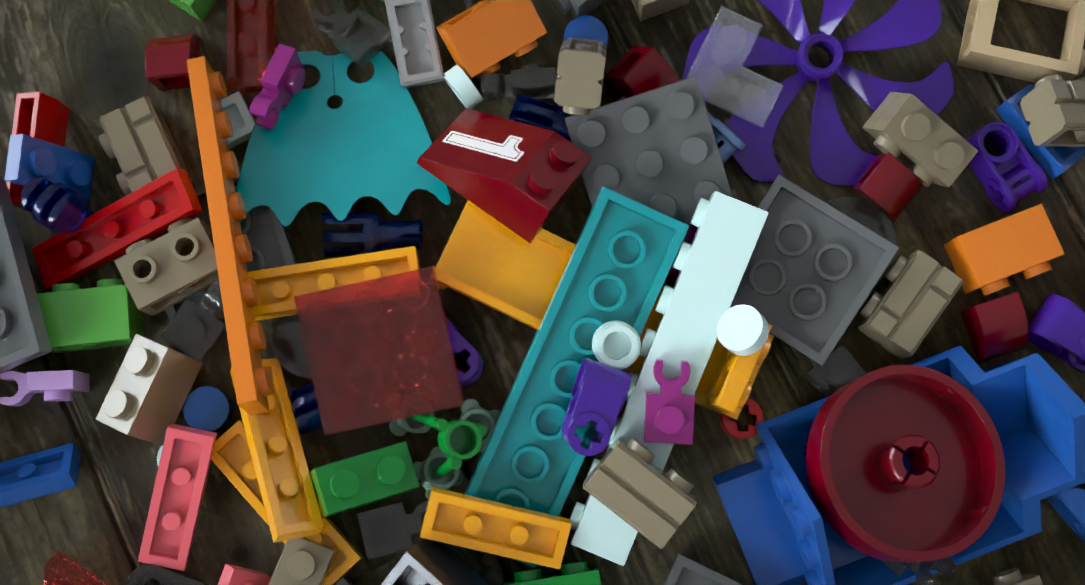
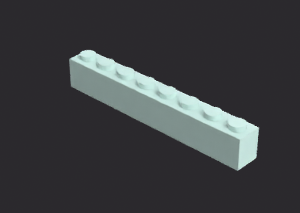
(687, 332)

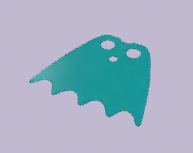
(341, 152)

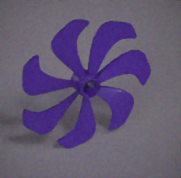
(831, 150)

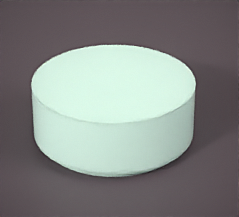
(463, 87)
(742, 330)
(616, 344)

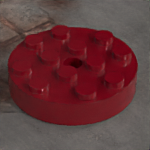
(861, 475)

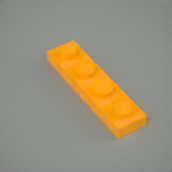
(280, 284)
(235, 461)
(281, 464)

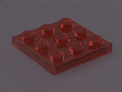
(379, 350)

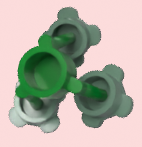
(456, 442)

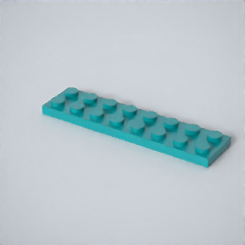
(608, 278)

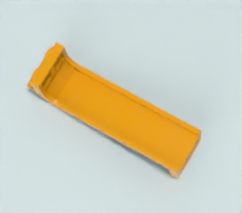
(520, 279)

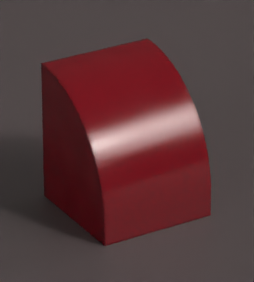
(168, 58)
(640, 72)
(888, 185)
(997, 326)

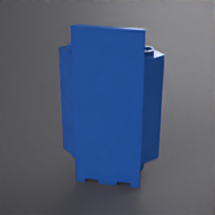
(792, 542)

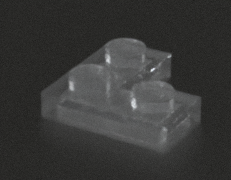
(722, 73)

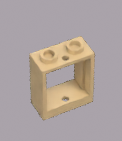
(980, 55)

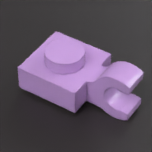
(53, 384)

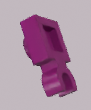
(280, 82)
(669, 413)

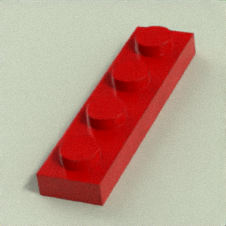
(117, 227)

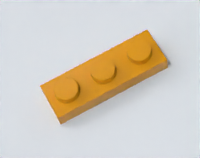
(495, 528)

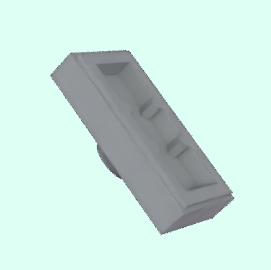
(414, 42)

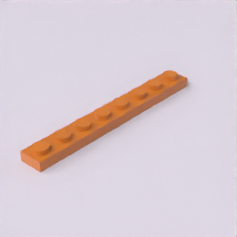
(231, 247)

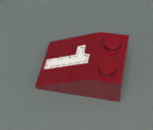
(506, 168)

